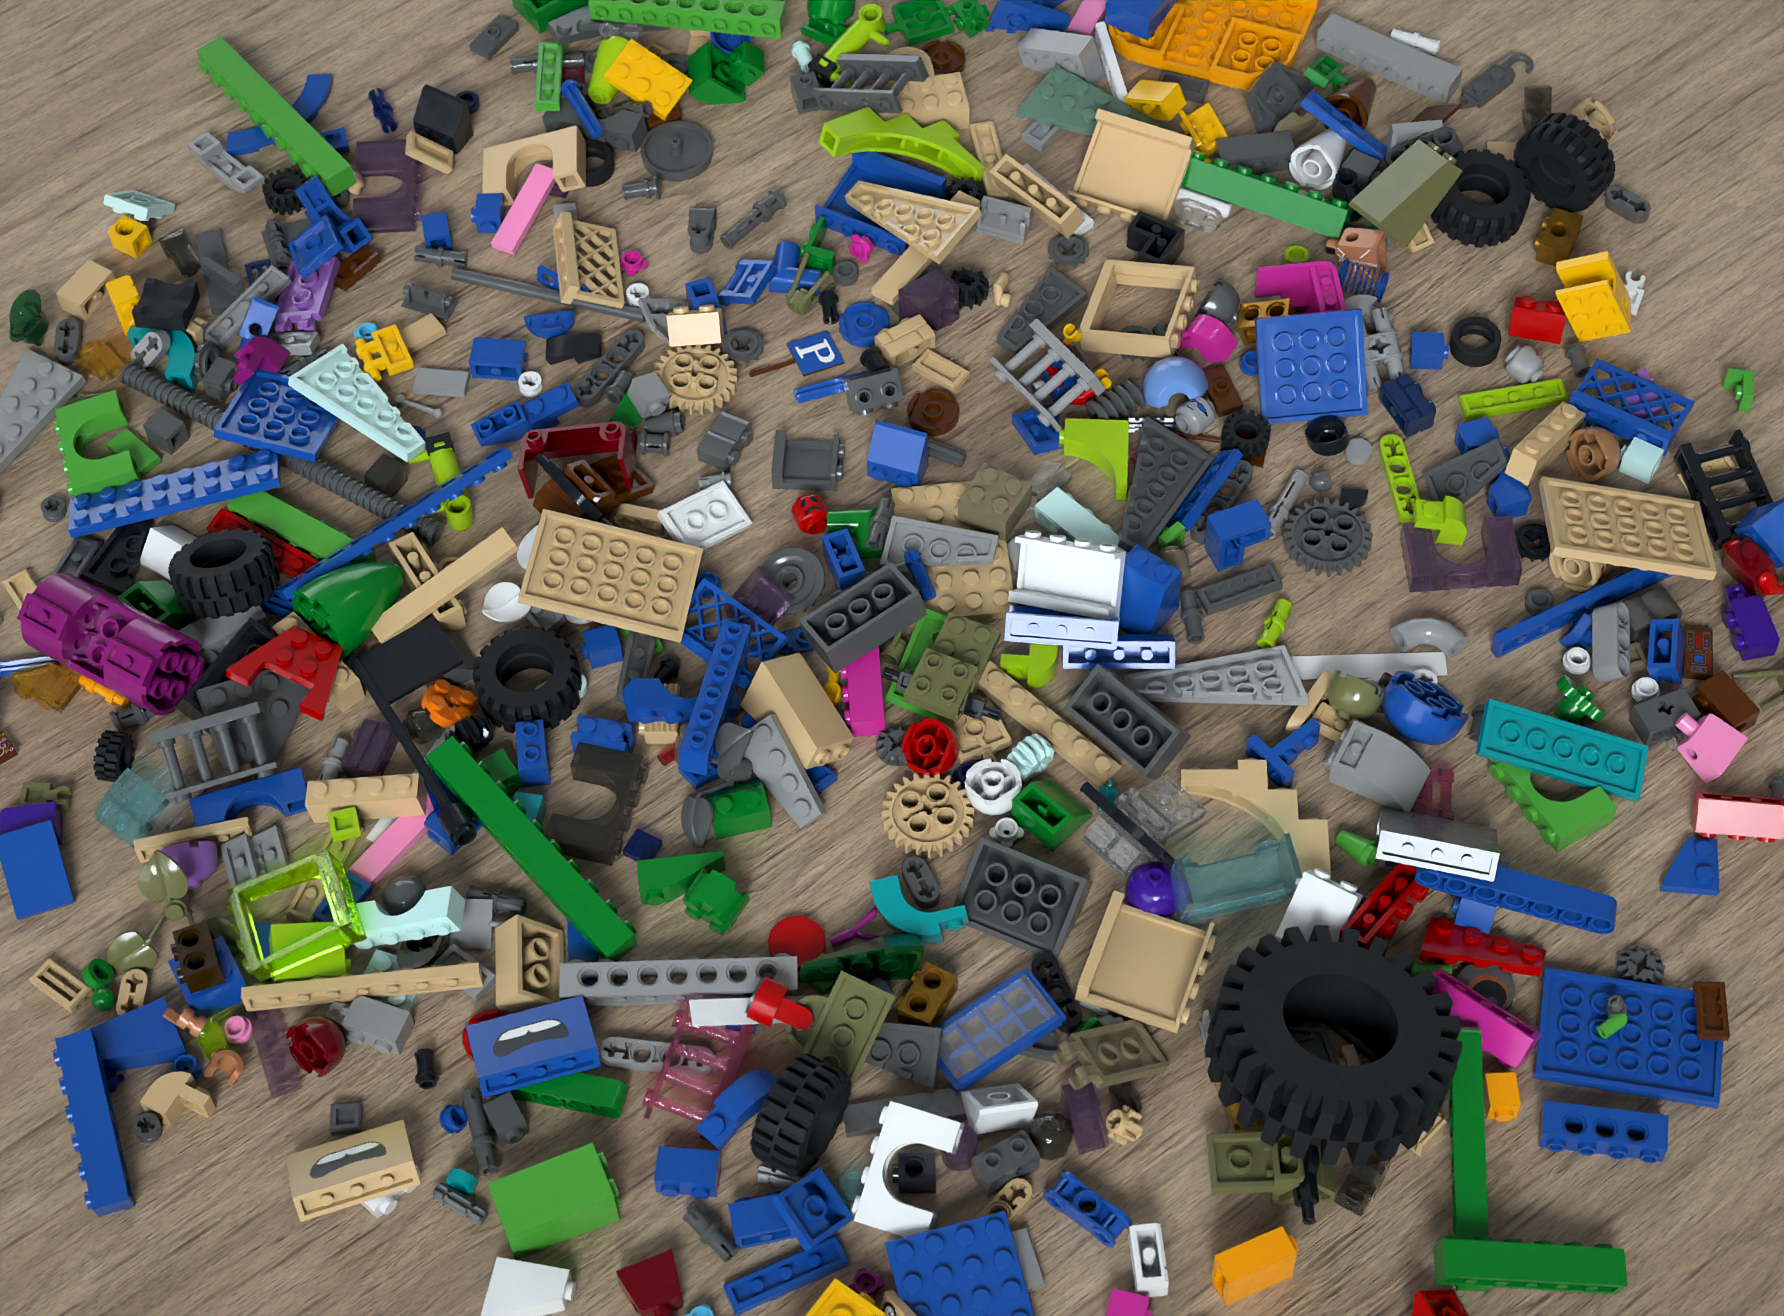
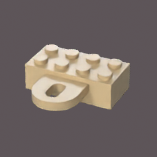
(933, 100)

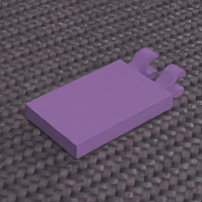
(307, 298)

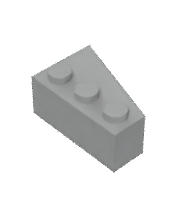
(1073, 52)

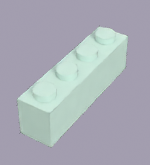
(1064, 516)

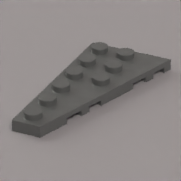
(1160, 482)

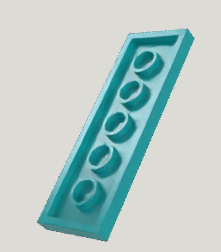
(1562, 750)

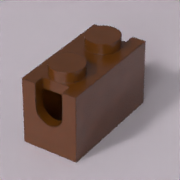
(1727, 701)

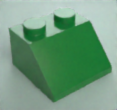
(712, 79)
(739, 809)

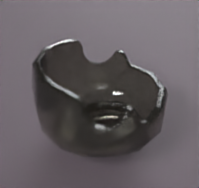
(1050, 1134)

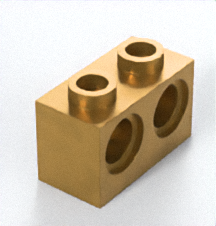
(1253, 310)
(932, 1000)

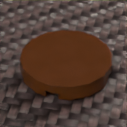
(945, 57)
(933, 412)

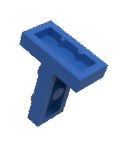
(1284, 752)

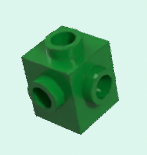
(970, 16)

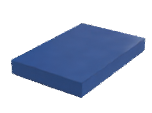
(35, 870)

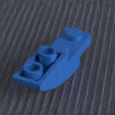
(516, 420)

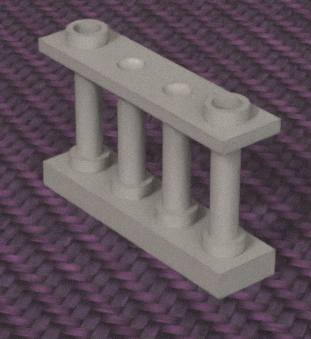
(1056, 352)

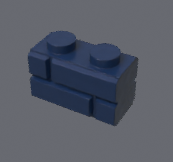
(1407, 405)

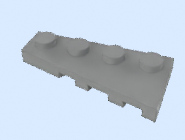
(937, 544)

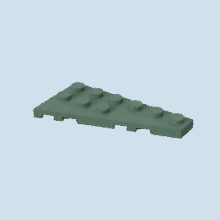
(1074, 104)

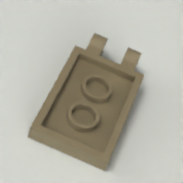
(1112, 1055)

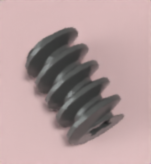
(1116, 401)

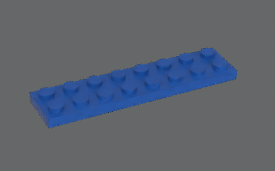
(174, 492)

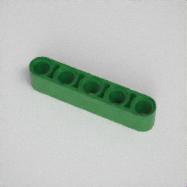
(577, 1093)

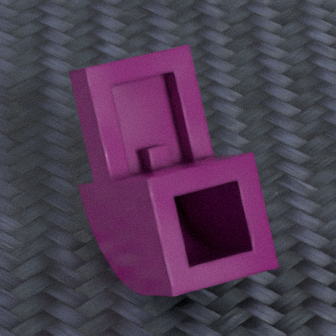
(261, 354)

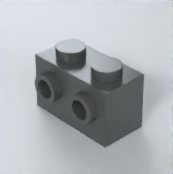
(873, 390)

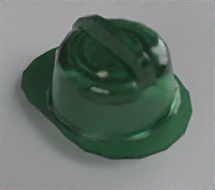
(27, 319)

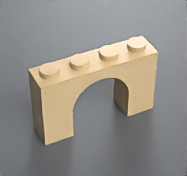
(506, 161)

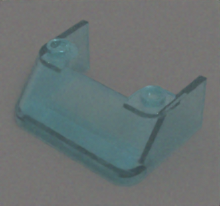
(1235, 883)

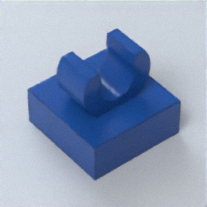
(1578, 633)

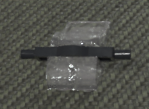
(1140, 823)

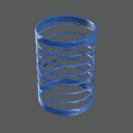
(1382, 284)

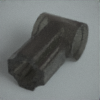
(179, 249)

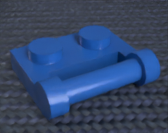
(747, 282)

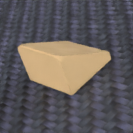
(1421, 240)

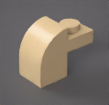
(172, 1093)

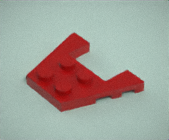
(297, 657)

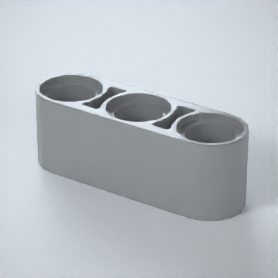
(1611, 642)

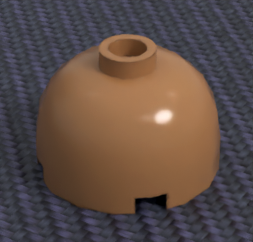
(1593, 453)

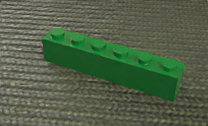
(1529, 1265)

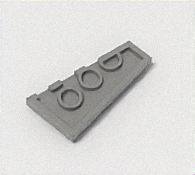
(782, 772)

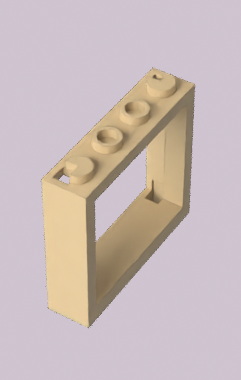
(1146, 275)

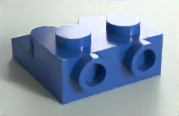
(813, 1209)

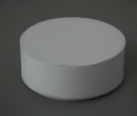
(1358, 451)

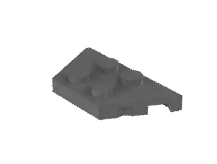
(1276, 95)

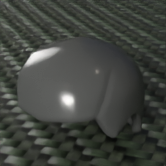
(403, 893)

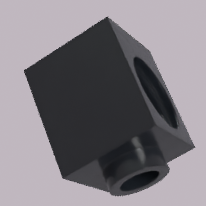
(920, 1184)

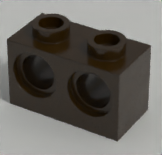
(198, 957)

